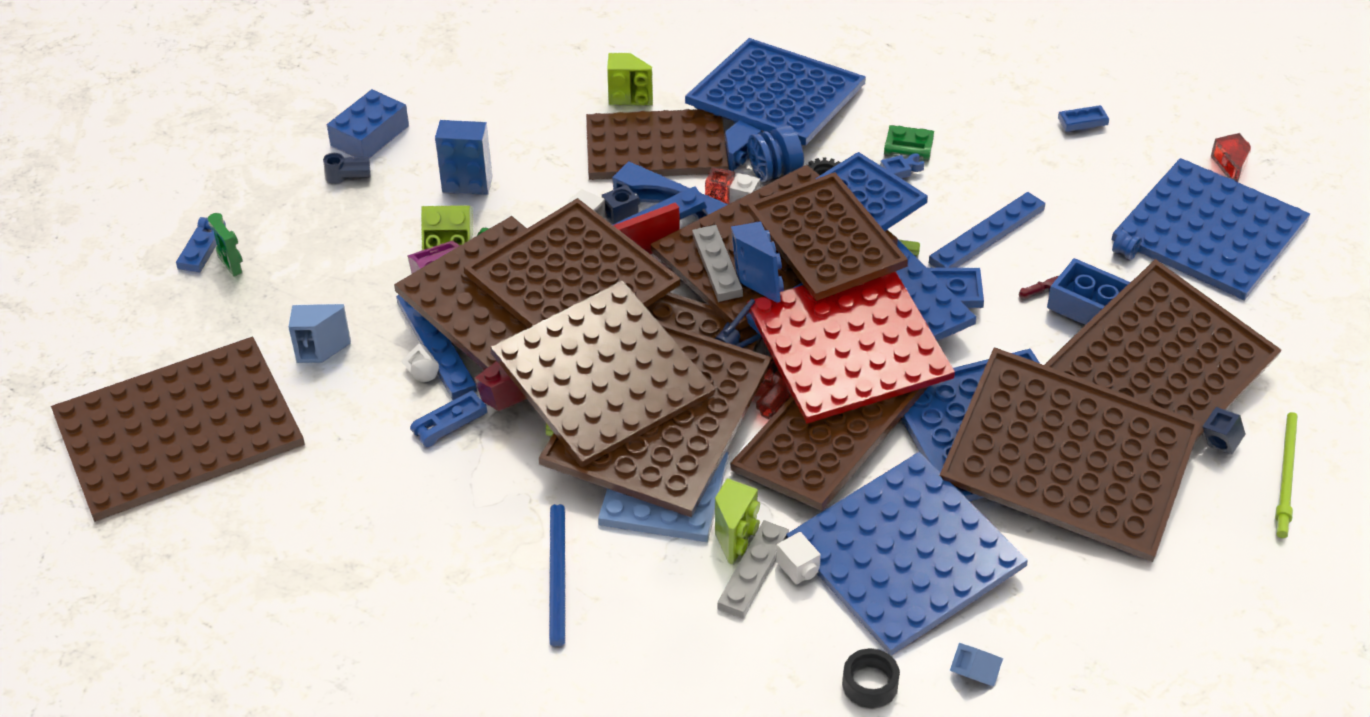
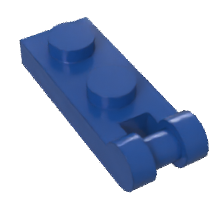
(198, 248)
(448, 418)

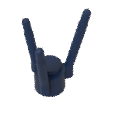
(731, 335)

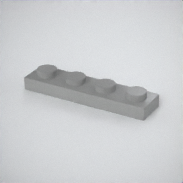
(717, 263)
(752, 570)

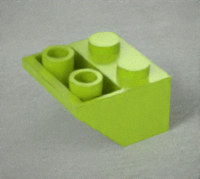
(629, 80)
(446, 224)
(736, 518)

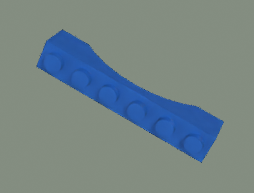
(656, 188)

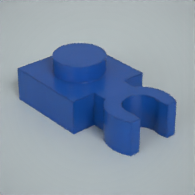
(903, 167)

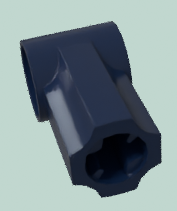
(338, 168)

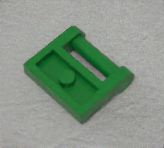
(909, 141)
(226, 244)

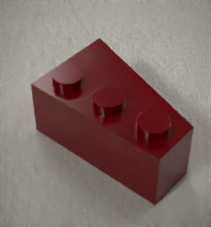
(498, 388)

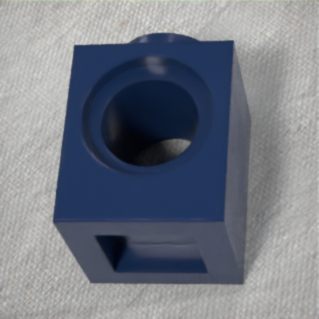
(620, 204)
(1224, 430)

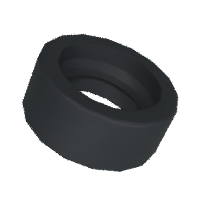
(866, 696)

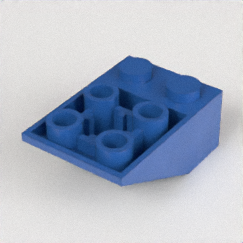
(757, 260)

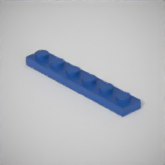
(987, 232)
(451, 367)

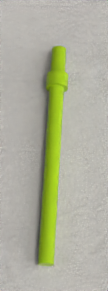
(1284, 511)

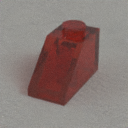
(1231, 155)

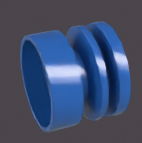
(775, 153)

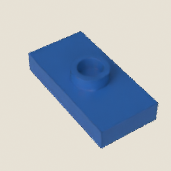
(1083, 118)

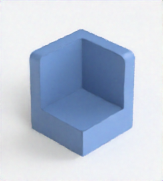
(976, 664)

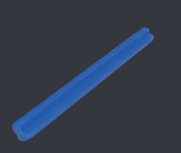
(557, 576)

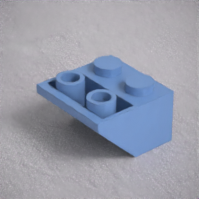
(318, 331)

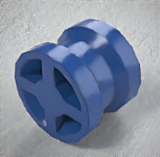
(1126, 244)

